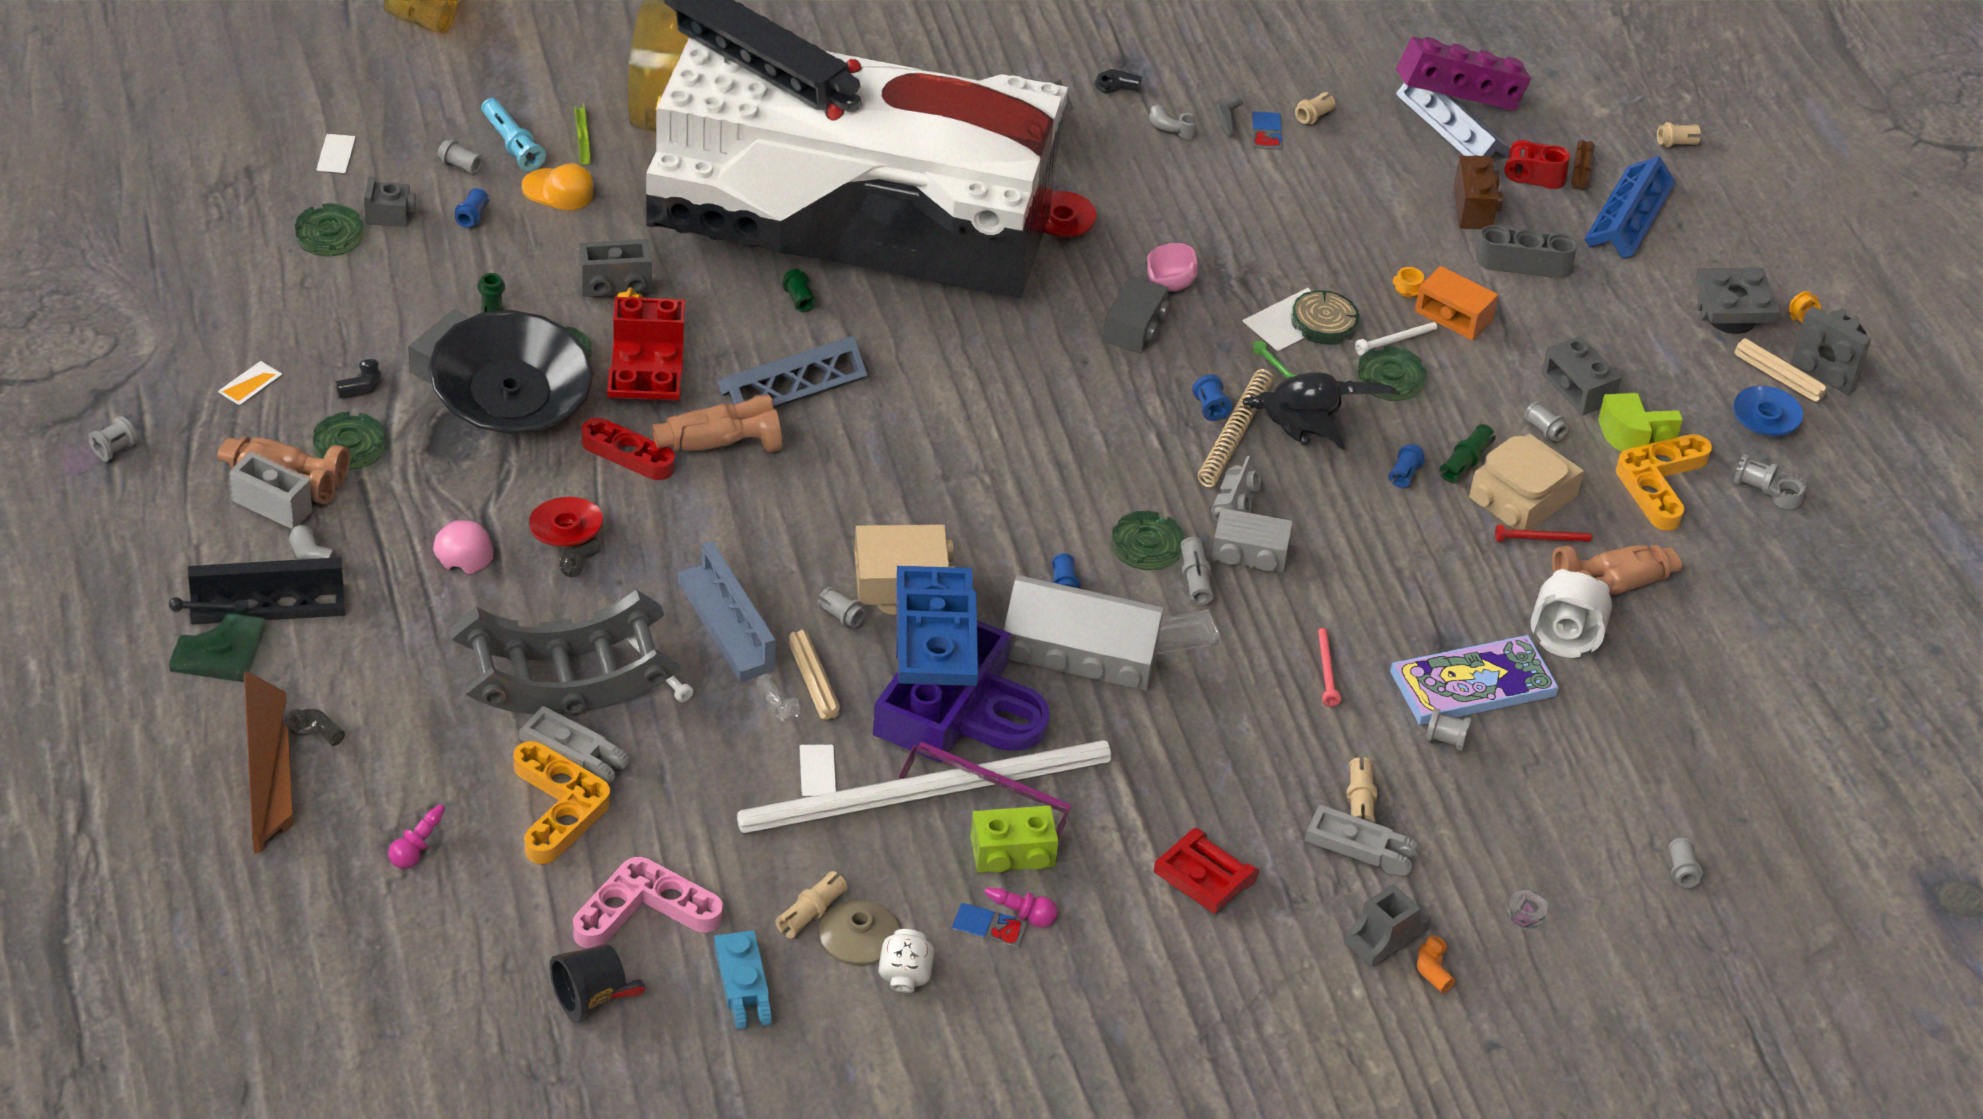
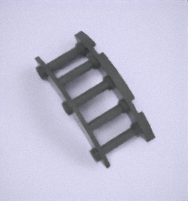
(557, 641)

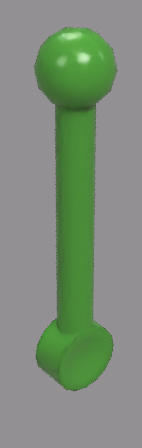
(1260, 348)

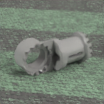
(1771, 482)

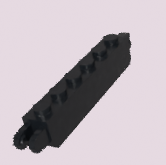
(769, 52)

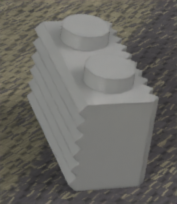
(271, 490)
(1251, 540)

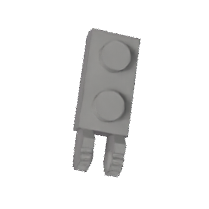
(574, 743)
(1362, 840)

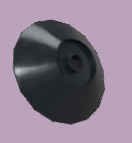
(510, 372)

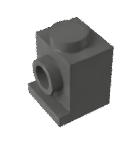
(388, 203)

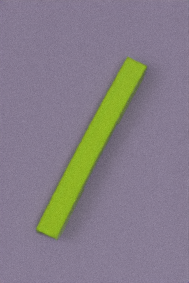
(582, 133)

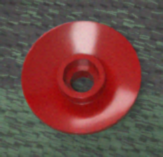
(1070, 215)
(565, 521)

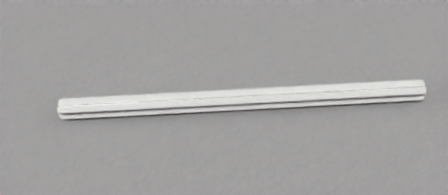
(920, 787)

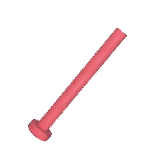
(1331, 696)

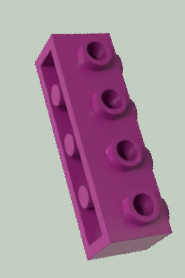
(1463, 73)

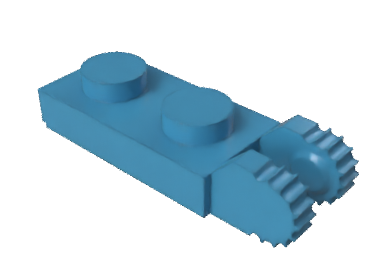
(742, 976)

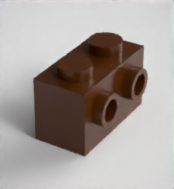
(1477, 192)

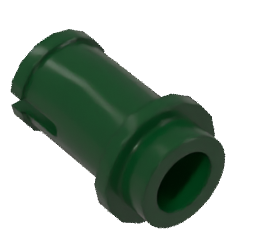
(796, 284)
(491, 289)

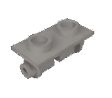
(1238, 489)

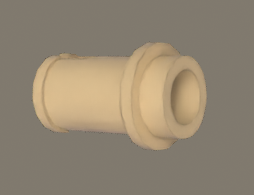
(1309, 110)
(1677, 134)

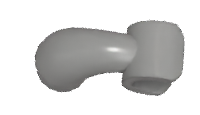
(1183, 127)

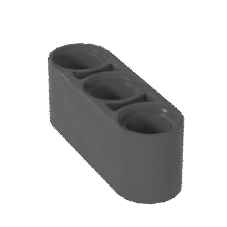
(1526, 251)

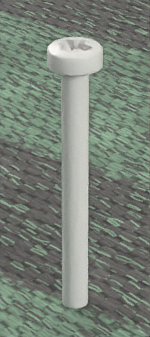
(1362, 346)
(682, 692)

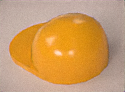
(561, 188)

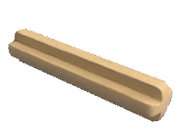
(1780, 370)
(814, 675)

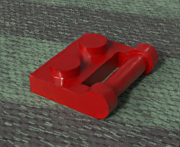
(1200, 877)

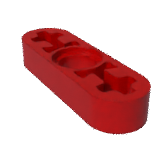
(606, 438)

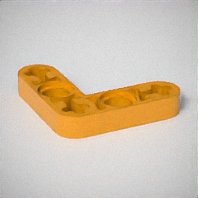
(1641, 468)
(570, 797)

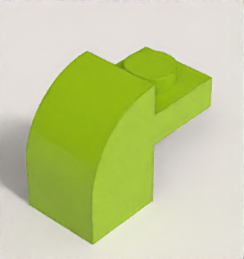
(1629, 426)

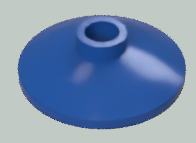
(1768, 410)

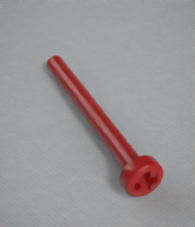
(1501, 533)

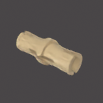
(1362, 791)
(811, 904)

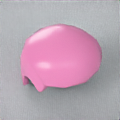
(1172, 266)
(464, 546)

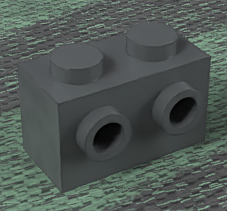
(615, 267)
(1580, 374)

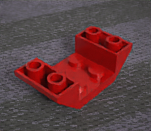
(647, 349)

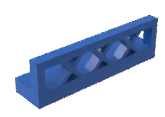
(1632, 206)

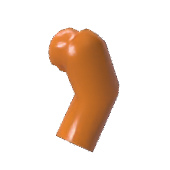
(1430, 964)

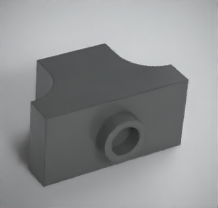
(1386, 925)

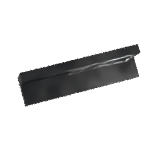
(267, 584)

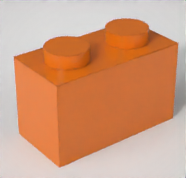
(1456, 302)

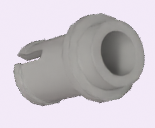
(459, 156)
(1553, 426)
(848, 611)
(1686, 869)

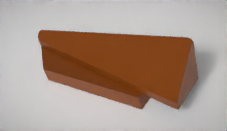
(267, 760)

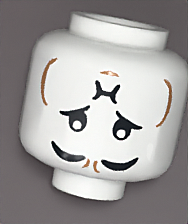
(906, 960)

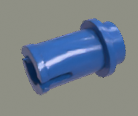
(469, 212)
(1409, 460)
(1064, 570)

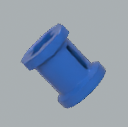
(1212, 397)

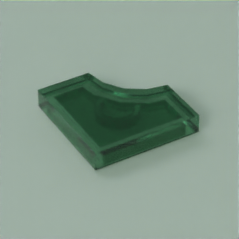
(221, 652)

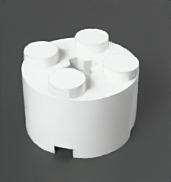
(1571, 613)

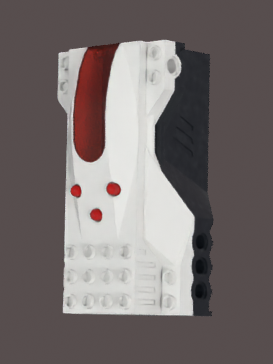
(917, 183)

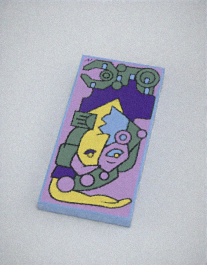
(1474, 679)

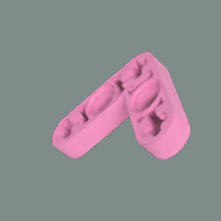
(638, 891)

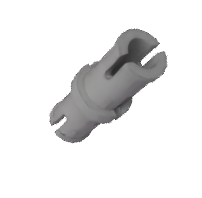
(1196, 571)

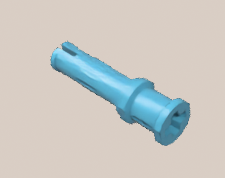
(517, 140)

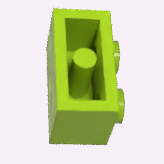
(1014, 839)

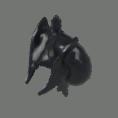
(1308, 400)

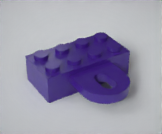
(942, 713)

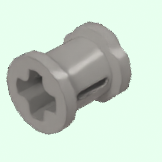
(103, 442)
(1448, 729)

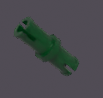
(1467, 453)

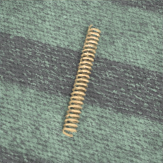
(1221, 441)

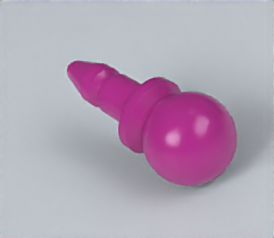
(406, 851)
(1039, 911)

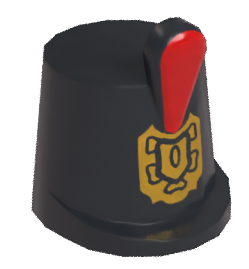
(590, 979)

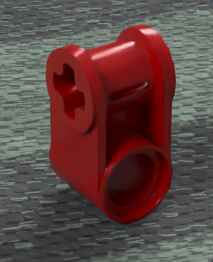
(1540, 164)

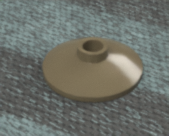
(856, 931)

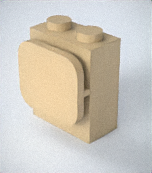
(1525, 482)
(885, 547)

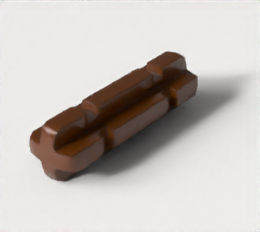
(1583, 164)

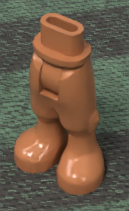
(722, 426)
(323, 473)
(1623, 567)

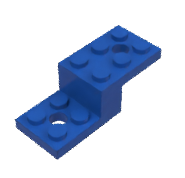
(936, 626)

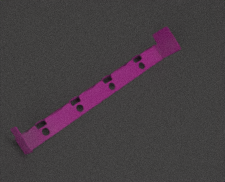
(983, 773)

